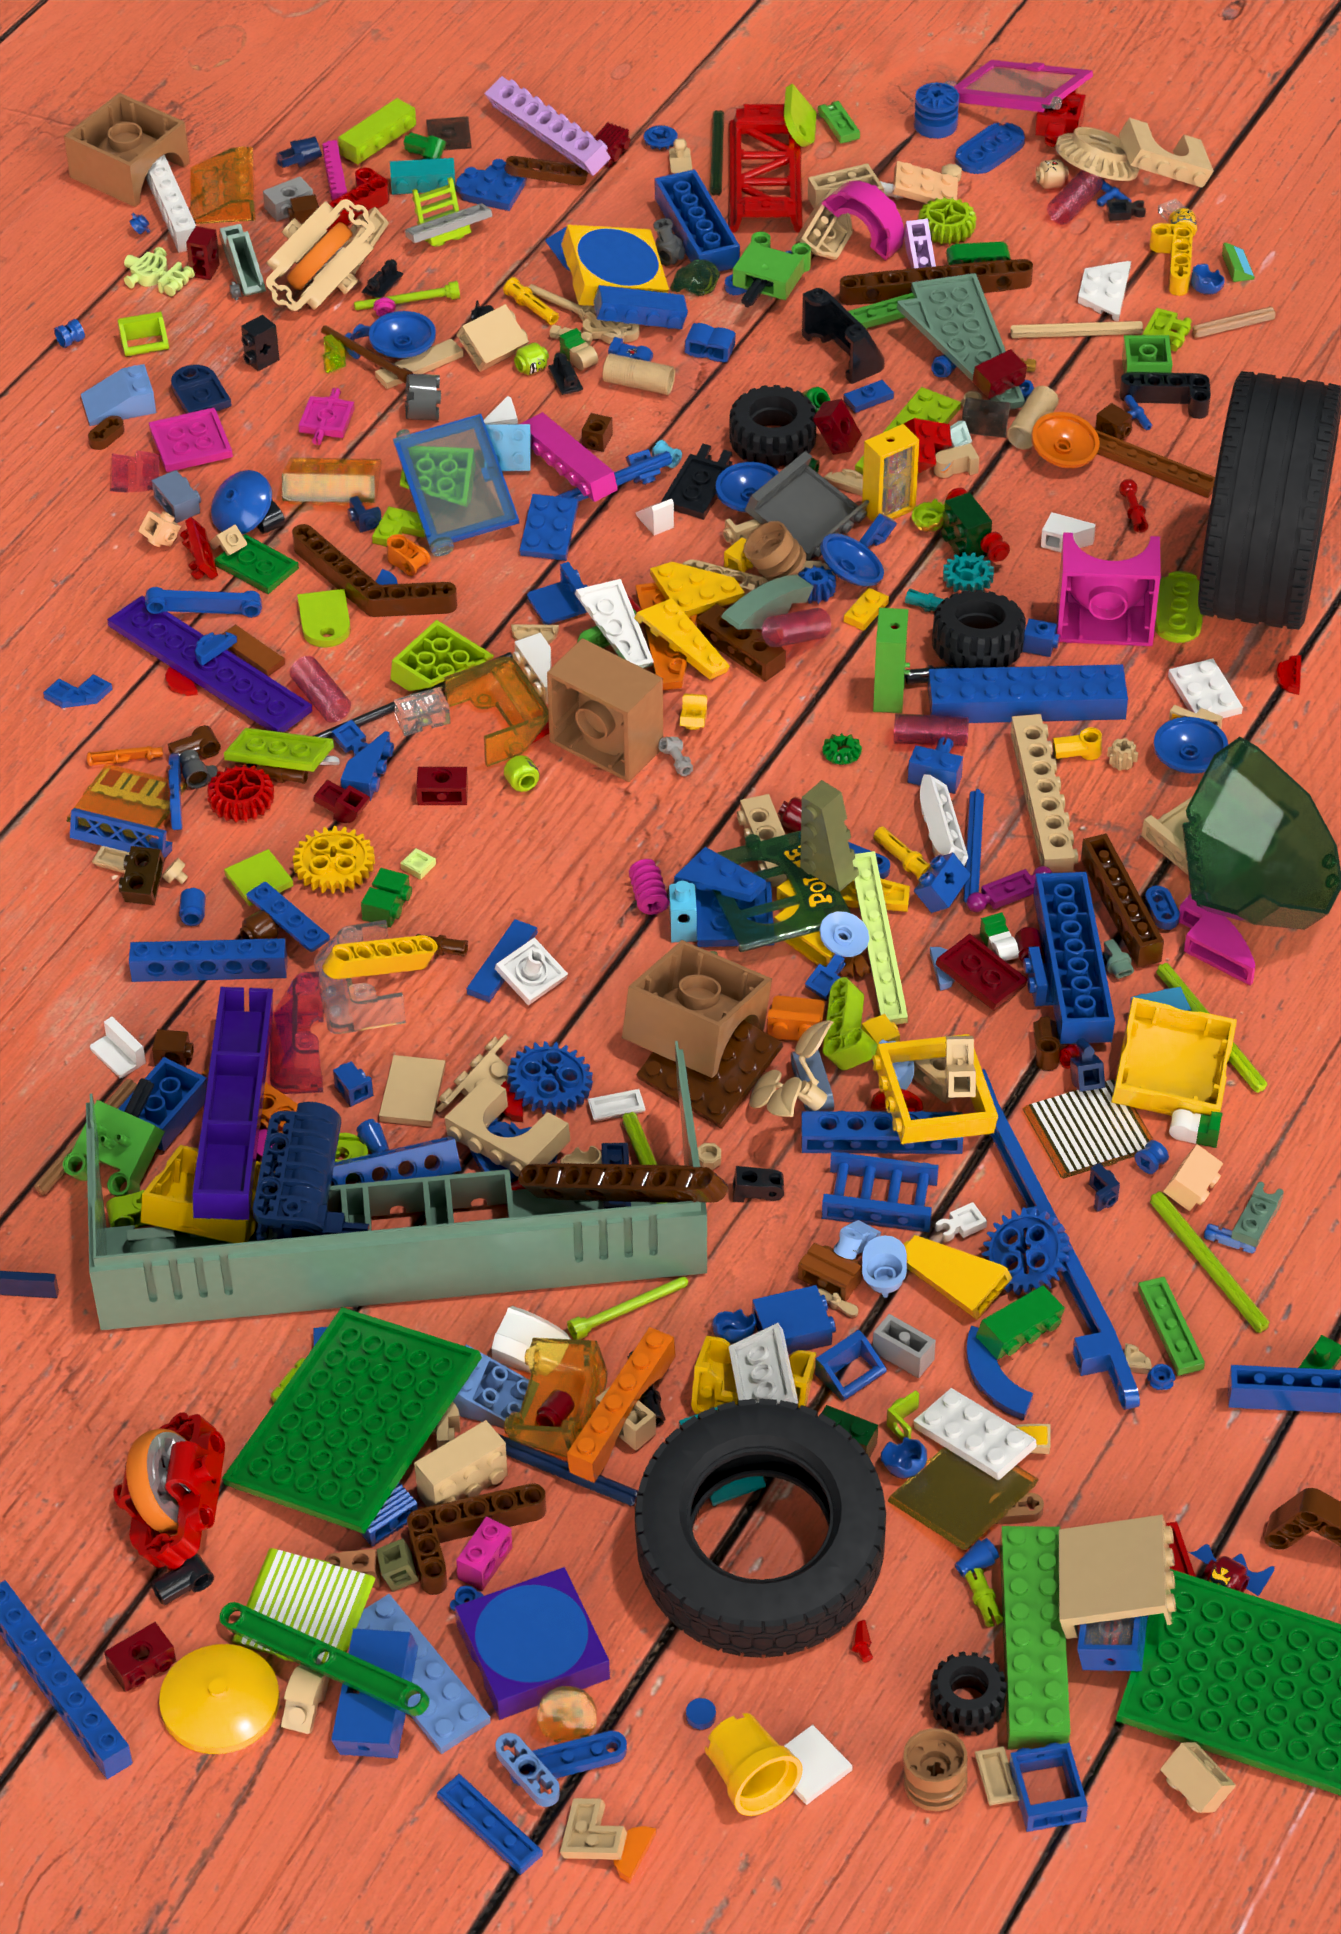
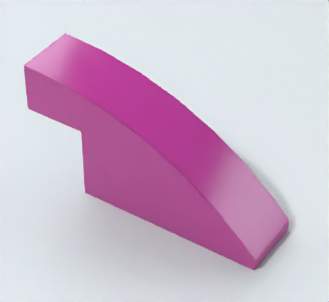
(1216, 941)

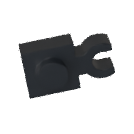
(1122, 209)

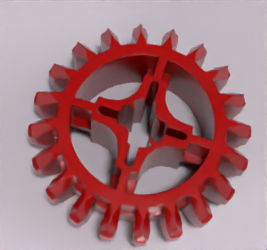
(240, 793)

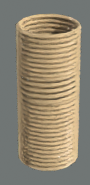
(645, 375)
(1039, 403)

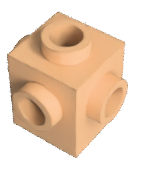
(159, 528)

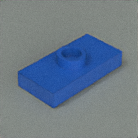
(868, 396)

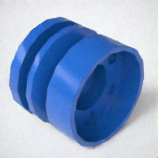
(936, 110)

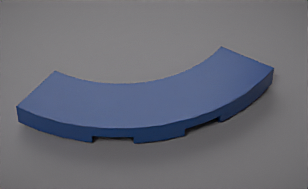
(175, 789)
(992, 1381)

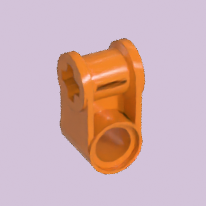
(405, 554)

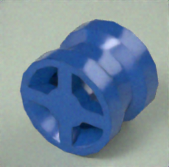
(1151, 1157)

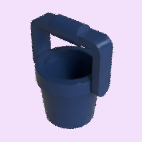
(301, 152)

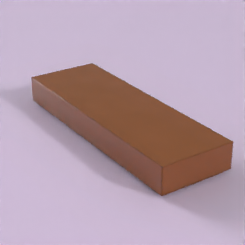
(255, 652)

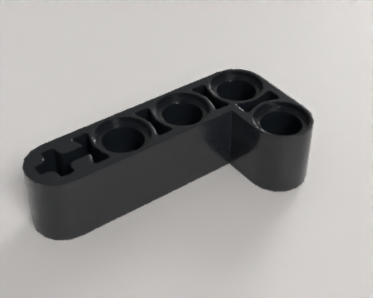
(1169, 388)

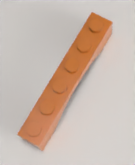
(596, 1440)

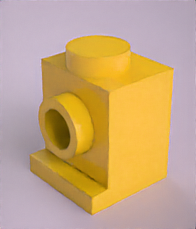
(735, 558)

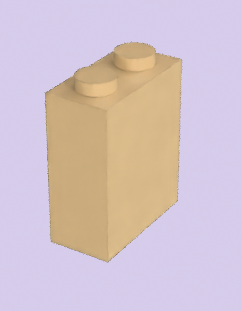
(492, 337)

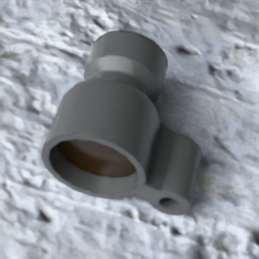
(195, 771)

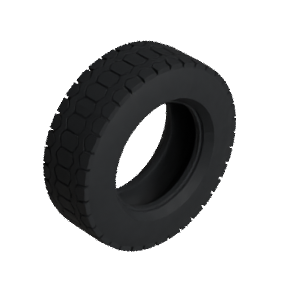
(769, 1442)

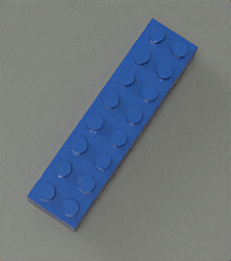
(1052, 691)
(1073, 958)

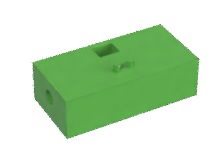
(890, 660)

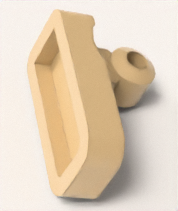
(679, 157)

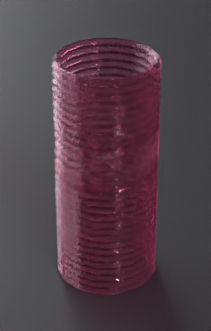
(1074, 197)
(796, 627)
(320, 689)
(929, 728)

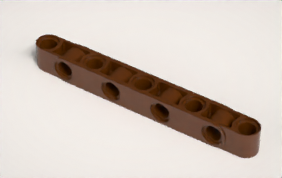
(885, 285)
(623, 1182)

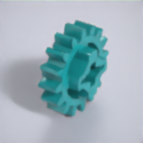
(966, 573)

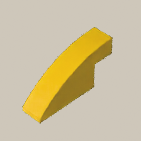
(808, 945)

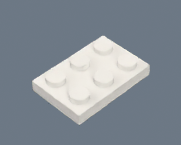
(1206, 688)

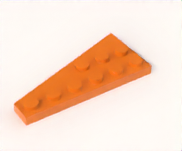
(667, 663)

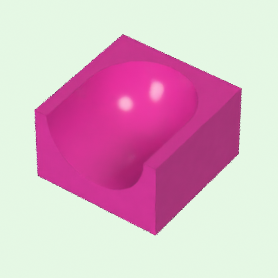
(1106, 598)

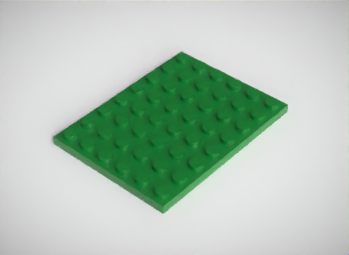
(352, 1419)
(1242, 1682)

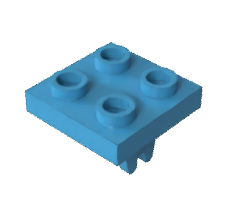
(511, 445)

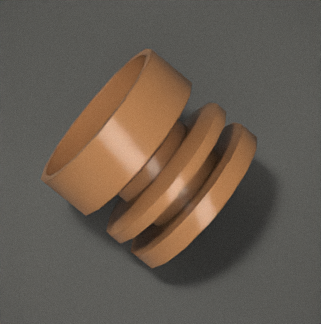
(774, 551)
(935, 1769)

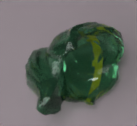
(697, 278)

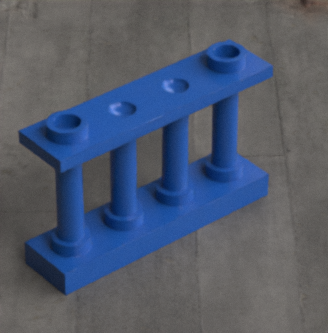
(877, 1212)

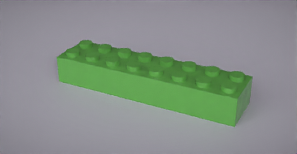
(1033, 1638)

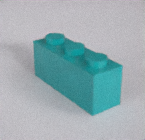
(421, 175)

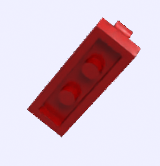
(197, 542)

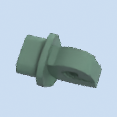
(1118, 962)

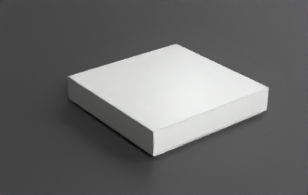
(820, 1763)

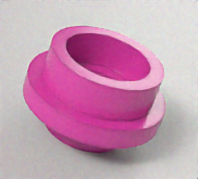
(384, 306)

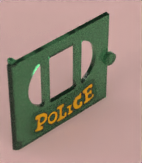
(812, 895)

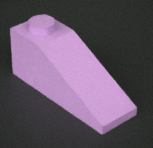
(919, 244)

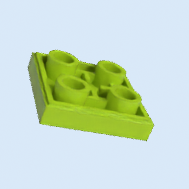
(256, 870)

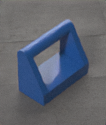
(843, 1354)

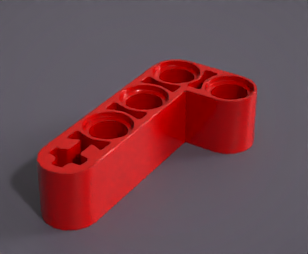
(369, 192)

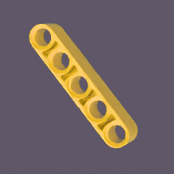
(379, 957)

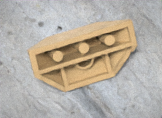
(825, 231)

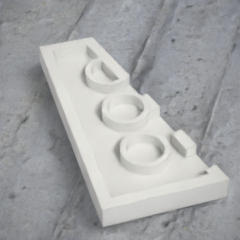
(614, 616)

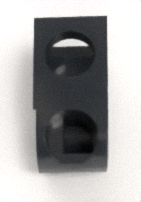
(757, 1184)

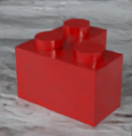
(932, 439)

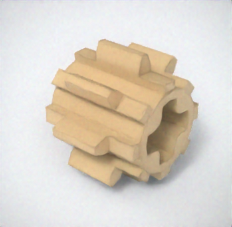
(1122, 754)

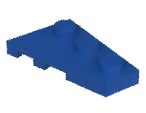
(720, 874)

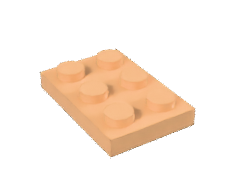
(923, 183)

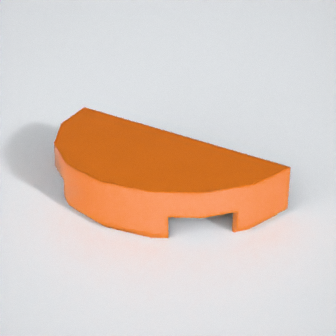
(635, 1848)

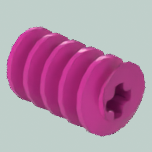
(648, 887)

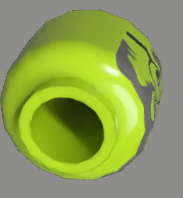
(521, 773)

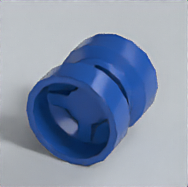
(69, 333)

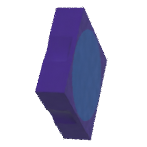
(532, 1641)

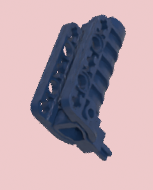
(303, 1175)

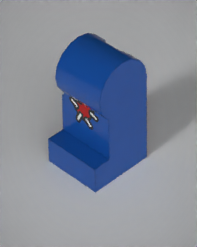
(640, 352)

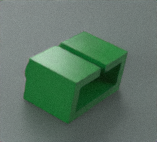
(388, 899)

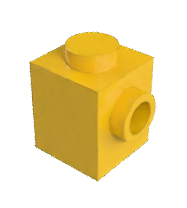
(881, 1029)

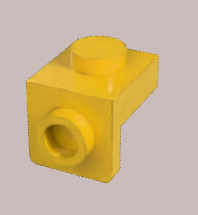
(693, 711)

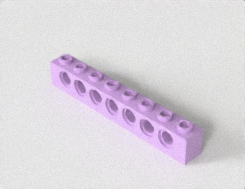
(548, 125)

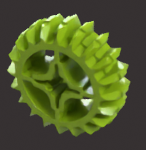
(949, 220)

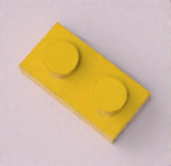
(866, 609)

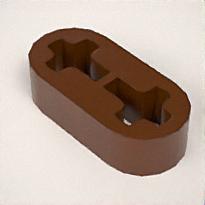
(106, 432)

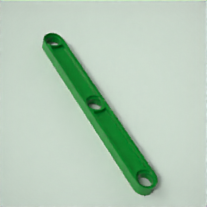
(339, 1666)

